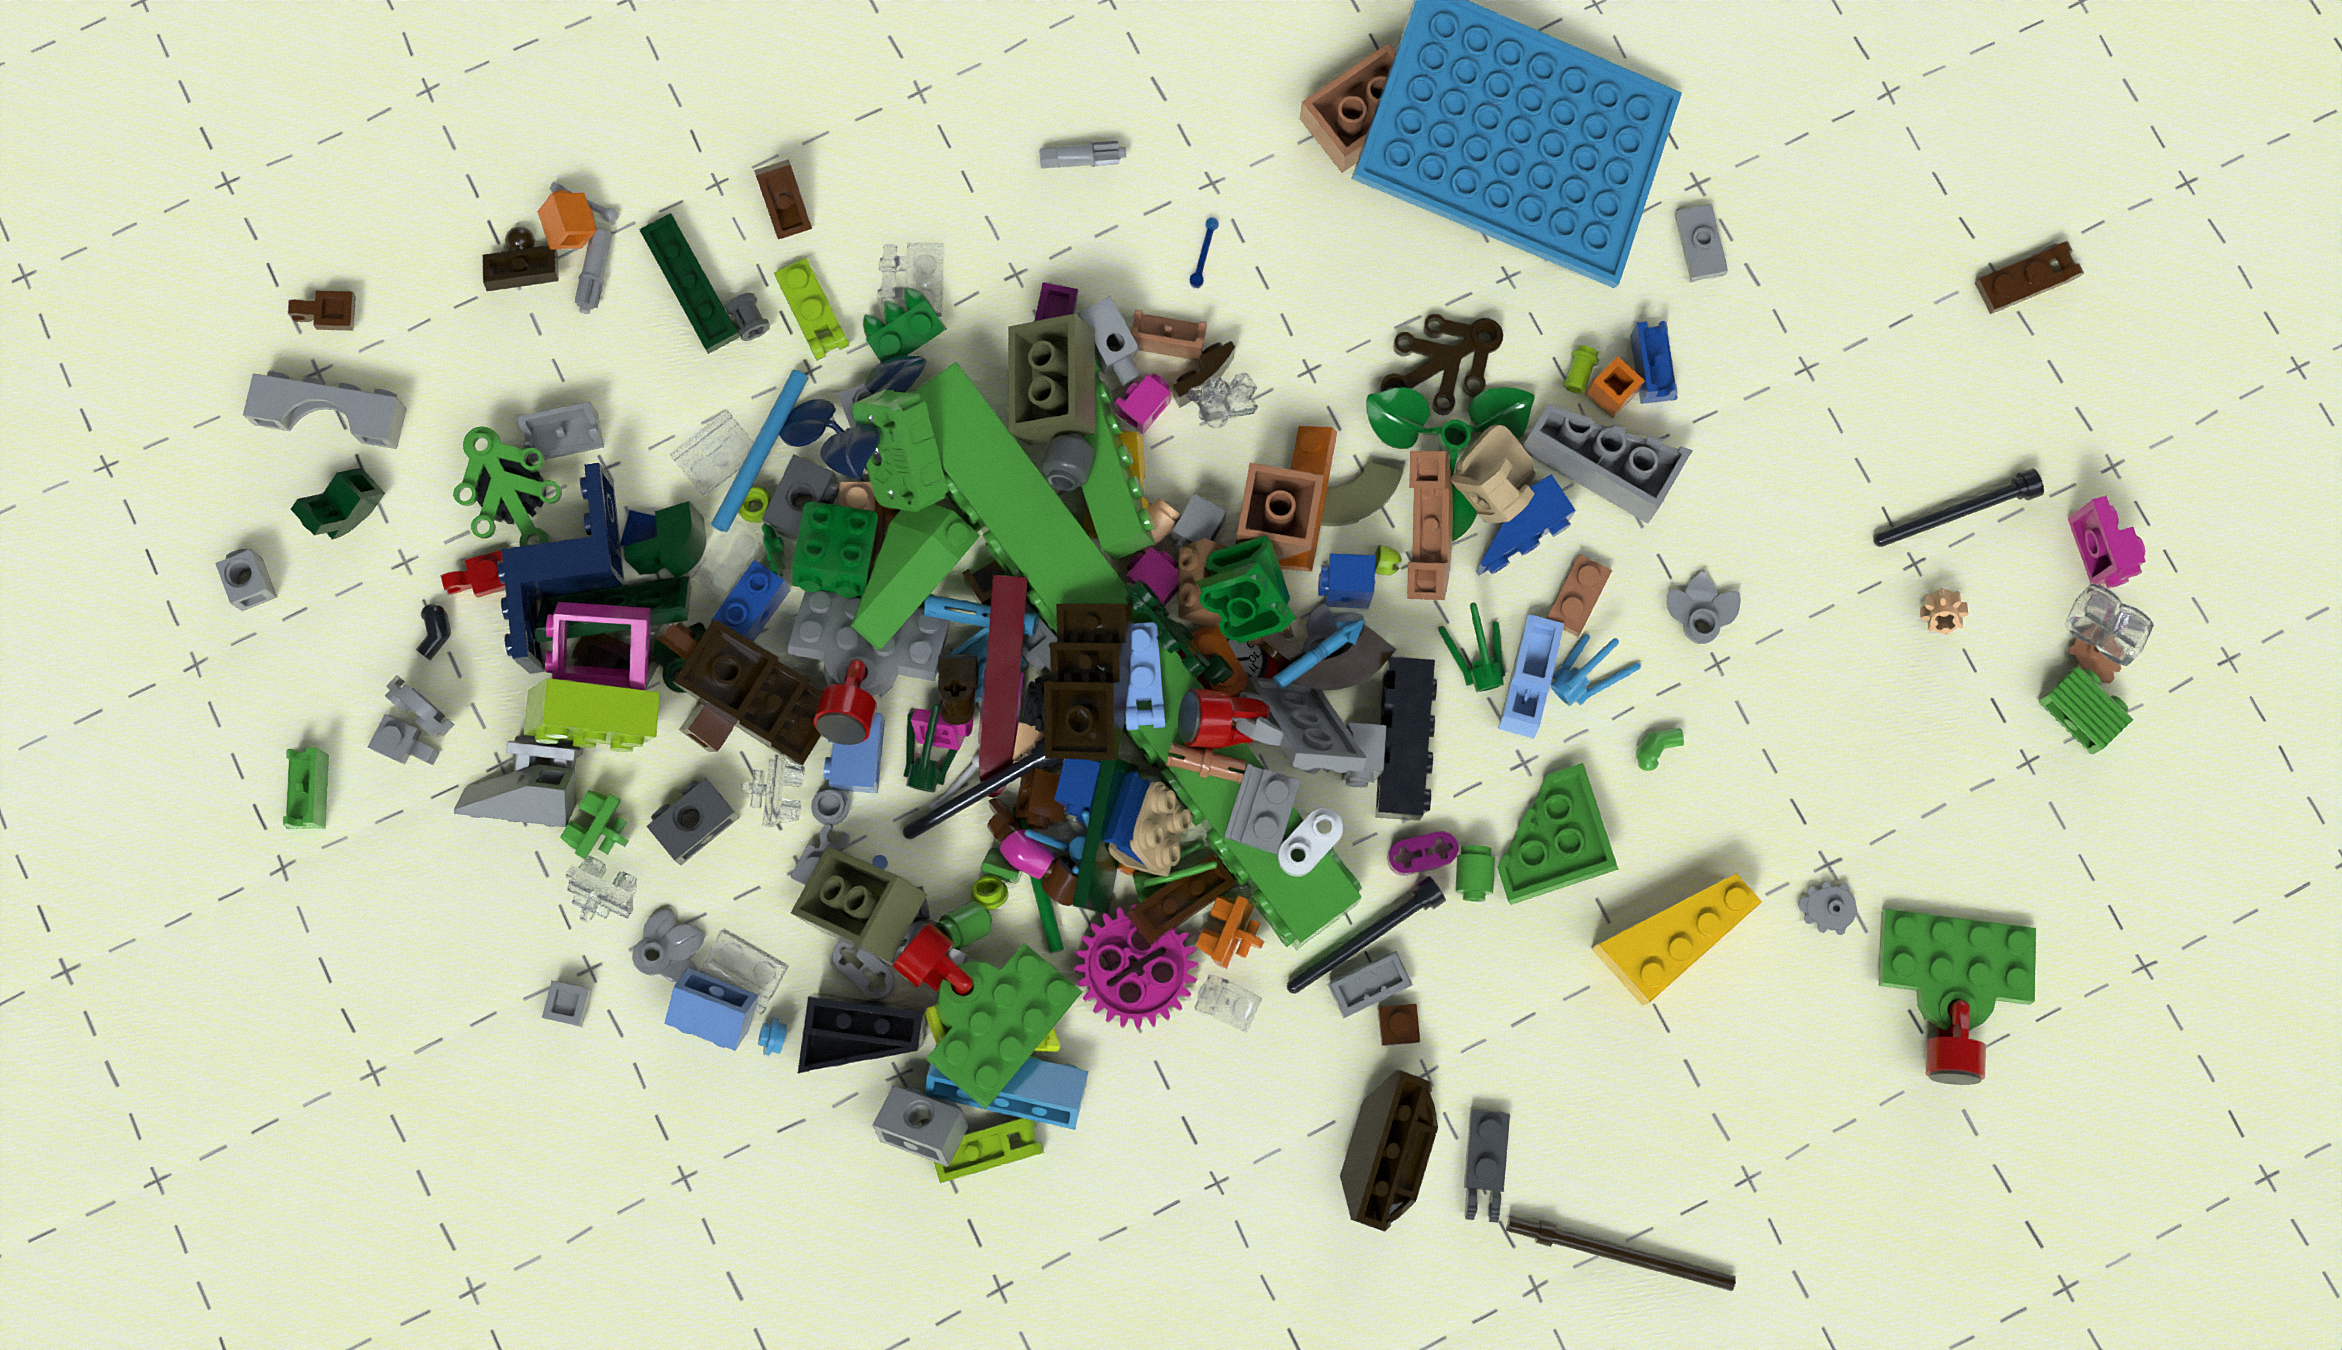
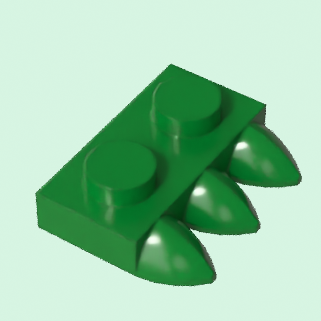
(904, 329)

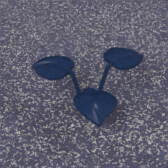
(849, 449)

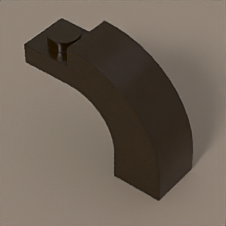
(1341, 668)

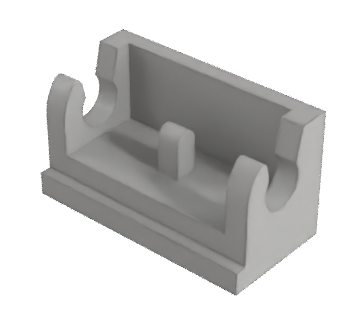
(562, 431)

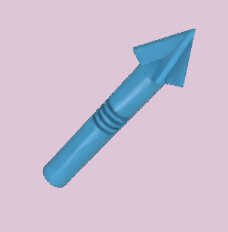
(1347, 632)

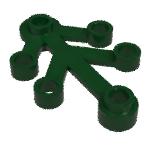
(1177, 635)

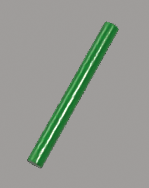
(1045, 908)

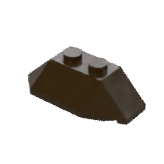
(1389, 1150)

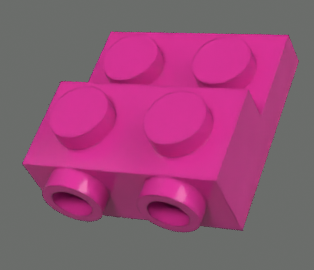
(2105, 550)

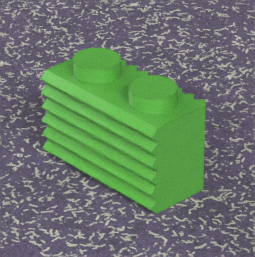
(2086, 709)

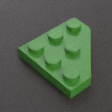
(1558, 839)

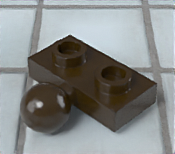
(522, 264)

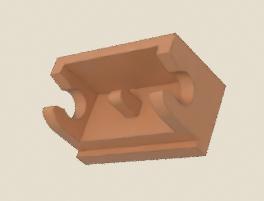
(1168, 336)

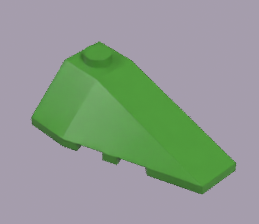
(910, 565)

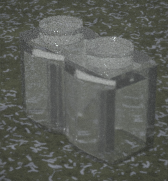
(2109, 624)

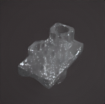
(1224, 399)
(779, 775)
(597, 895)

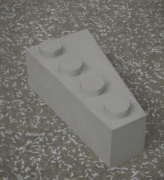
(1607, 460)

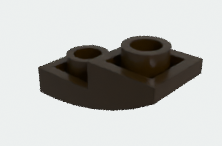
(1211, 364)

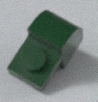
(341, 506)
(678, 544)

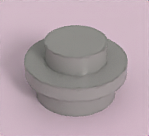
(830, 806)

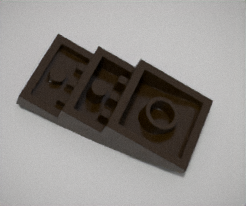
(1088, 681)
(753, 691)

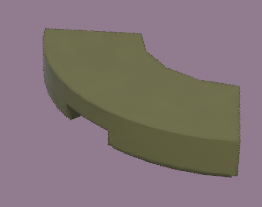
(1361, 497)

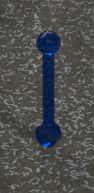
(1196, 279)

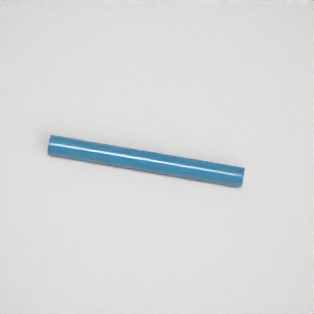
(759, 451)

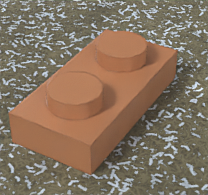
(1579, 594)

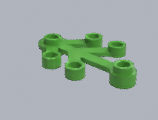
(502, 484)

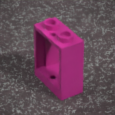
(631, 678)

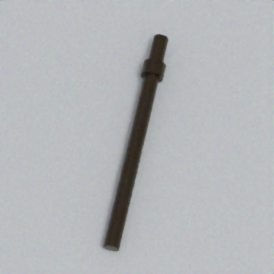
(1547, 1234)

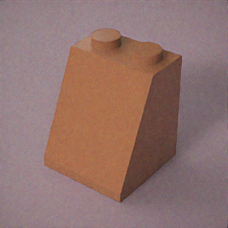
(1280, 506)

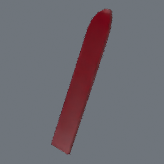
(1002, 675)

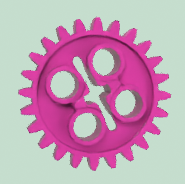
(1155, 996)

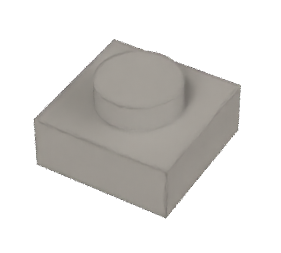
(566, 1003)

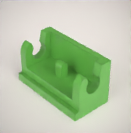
(306, 789)

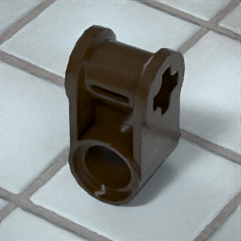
(957, 687)

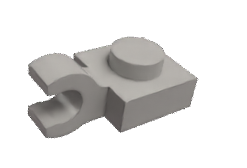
(400, 741)

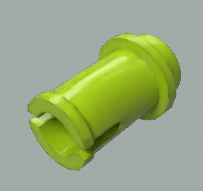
(1580, 370)

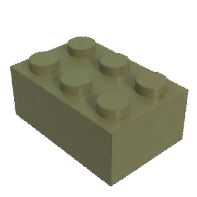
(1051, 379)
(859, 903)

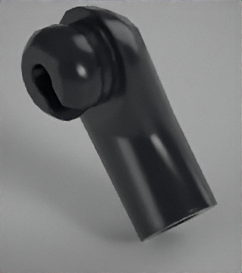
(437, 630)

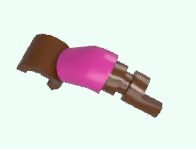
(1032, 856)

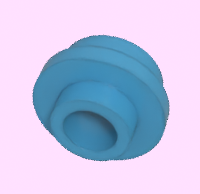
(772, 1036)

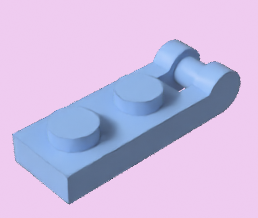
(1144, 678)

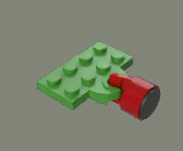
(1958, 977)
(990, 1012)

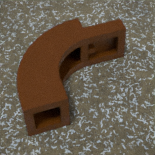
(702, 724)

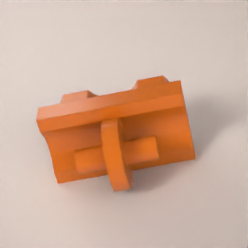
(1236, 915)

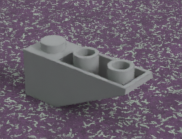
(528, 795)

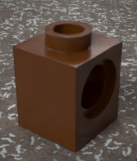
(1036, 800)

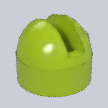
(1384, 560)

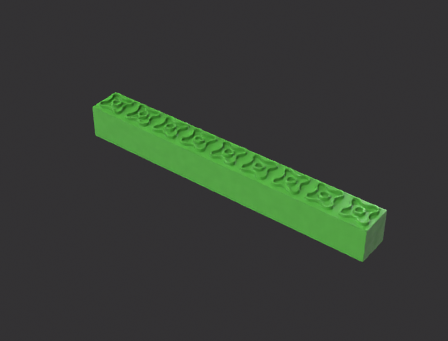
(1041, 540)

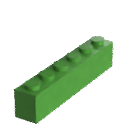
(1111, 488)

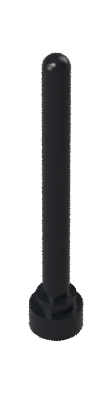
(2025, 486)
(981, 790)
(1424, 897)

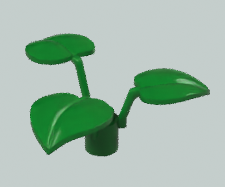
(1402, 412)

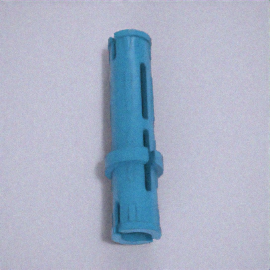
(939, 608)

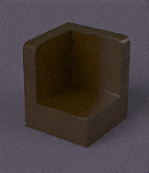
(981, 582)

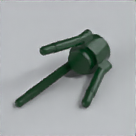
(924, 773)

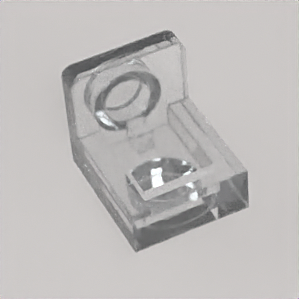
(1227, 1002)

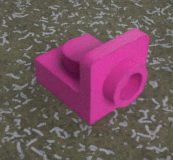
(945, 735)

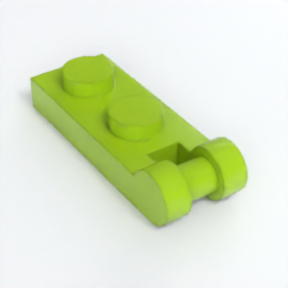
(810, 308)
(991, 1149)

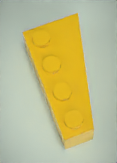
(1670, 942)

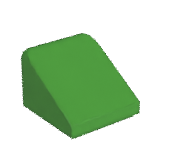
(997, 865)

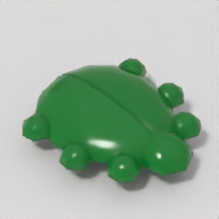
(774, 549)

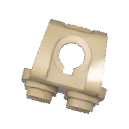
(1495, 475)
(1156, 832)

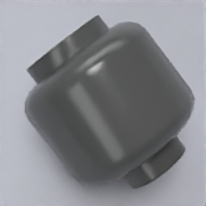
(1068, 461)

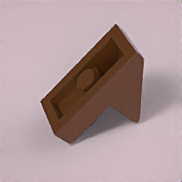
(783, 199)

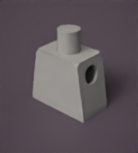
(1112, 329)

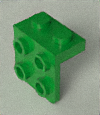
(834, 549)

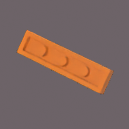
(1312, 455)

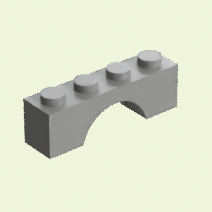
(281, 402)

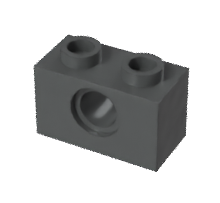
(799, 479)
(714, 818)

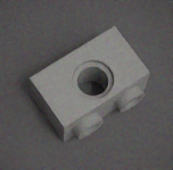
(933, 1141)

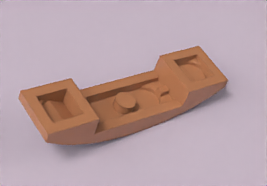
(1431, 525)

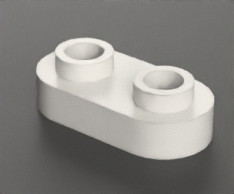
(1310, 841)

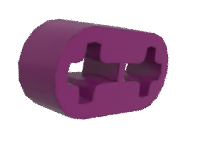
(1424, 862)

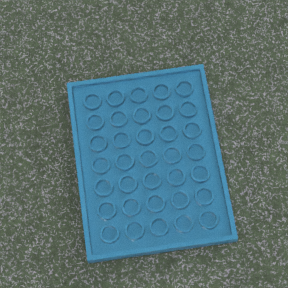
(1518, 136)

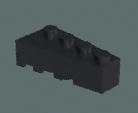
(1406, 713)

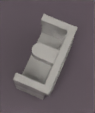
(1372, 743)

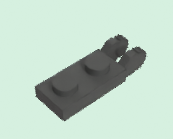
(1486, 1160)

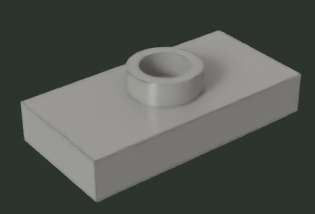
(1701, 242)
(1369, 984)

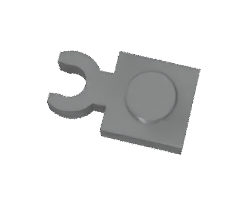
(812, 855)

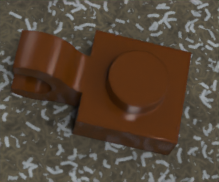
(329, 311)

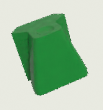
(1246, 590)

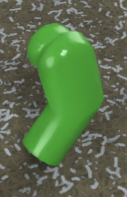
(1654, 744)

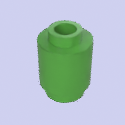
(1475, 873)
(965, 924)

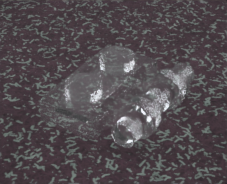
(923, 272)

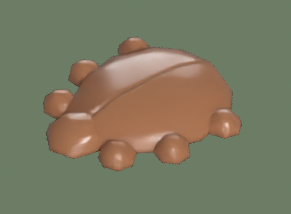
(2091, 658)

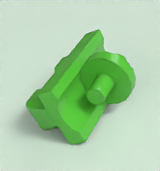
(603, 809)

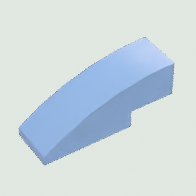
(1531, 676)

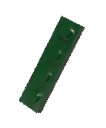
(689, 283)

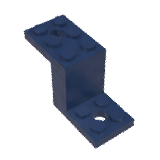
(561, 568)

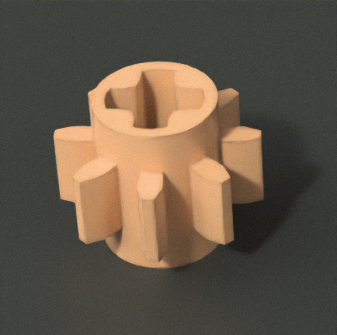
(1944, 611)

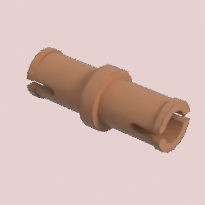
(1206, 762)

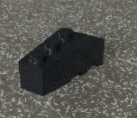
(856, 1030)

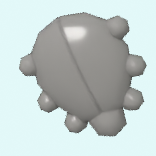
(1829, 907)

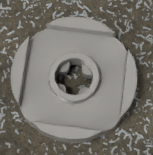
(428, 716)

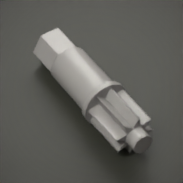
(1082, 155)
(593, 271)

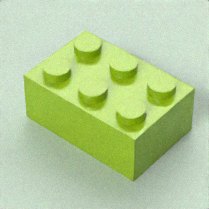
(591, 714)

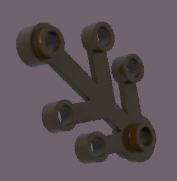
(1447, 357)

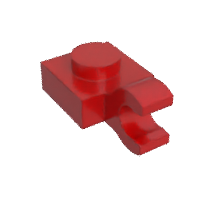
(480, 576)

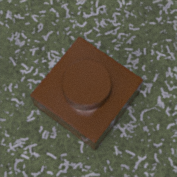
(1398, 1024)

